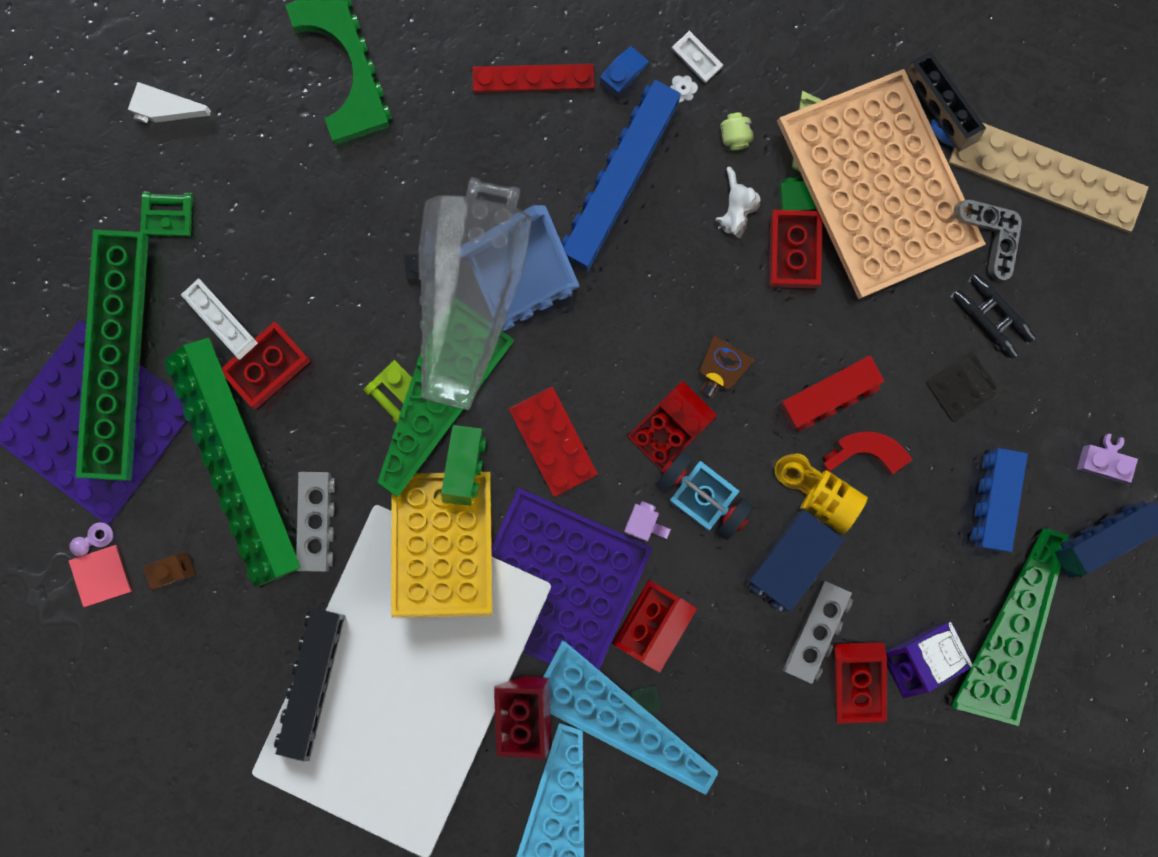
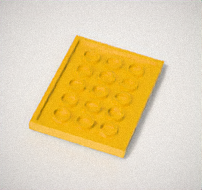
(440, 551)

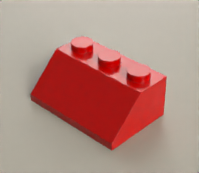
(654, 626)

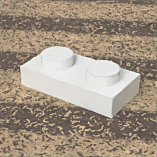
(697, 57)

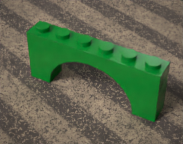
(363, 108)

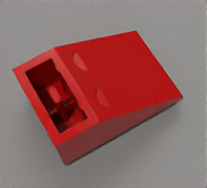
(672, 425)

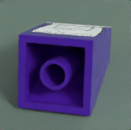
(927, 660)

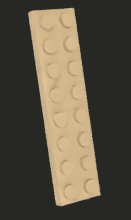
(1053, 177)

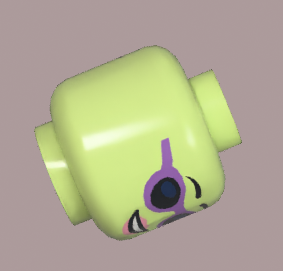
(737, 131)

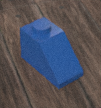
(623, 71)

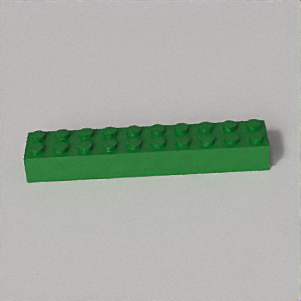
(112, 355)
(231, 462)

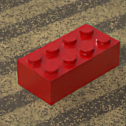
(830, 393)
(553, 442)

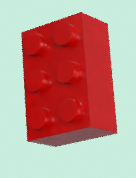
(795, 249)
(265, 366)

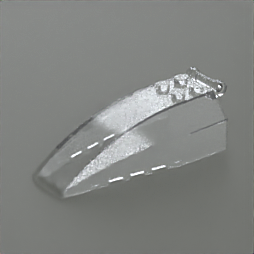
(468, 278)

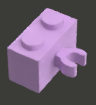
(1107, 461)
(642, 523)

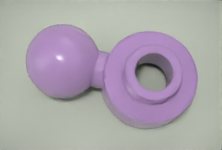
(80, 546)

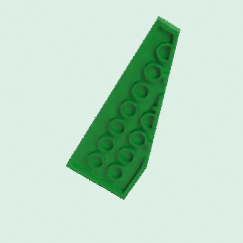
(422, 427)

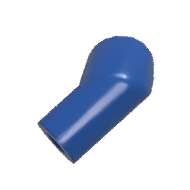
(940, 134)

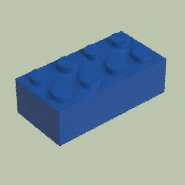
(999, 500)

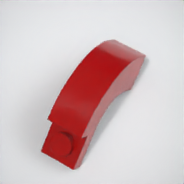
(881, 447)

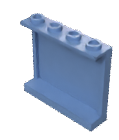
(546, 270)

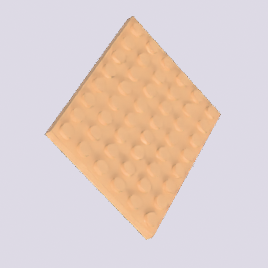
(880, 182)

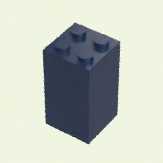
(794, 561)

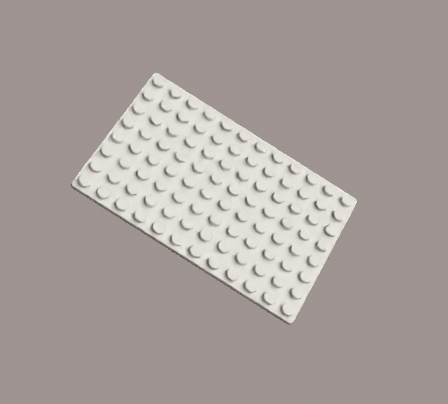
(404, 699)

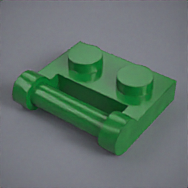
(165, 221)

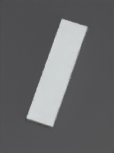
(219, 319)

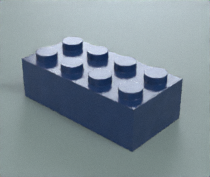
(1109, 540)

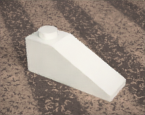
(161, 106)

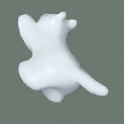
(741, 203)

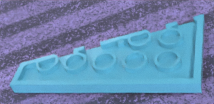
(557, 813)

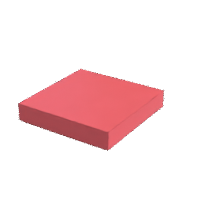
(100, 576)

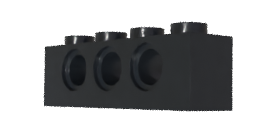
(945, 101)

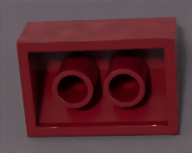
(523, 718)

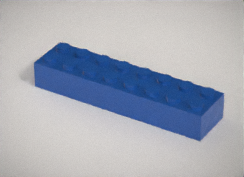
(621, 175)

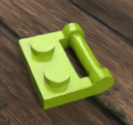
(397, 381)

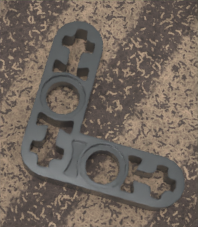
(1001, 231)

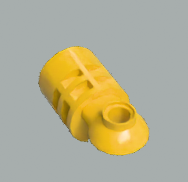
(826, 497)

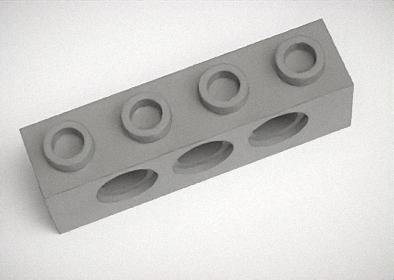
(307, 484)
(805, 640)

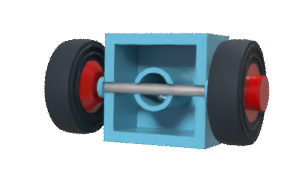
(704, 496)

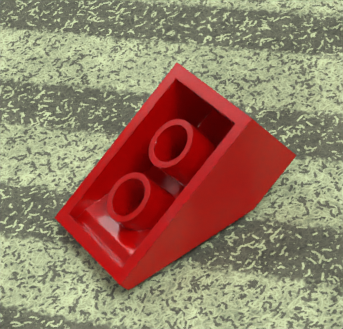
(860, 682)

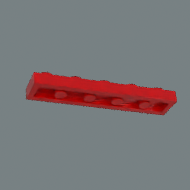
(533, 78)

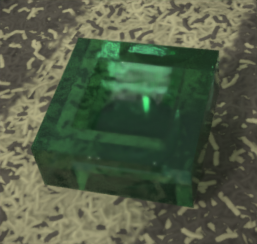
(647, 698)

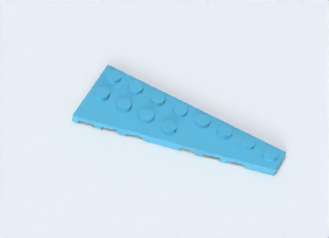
(602, 709)

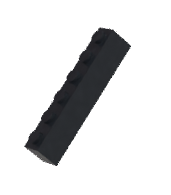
(309, 684)

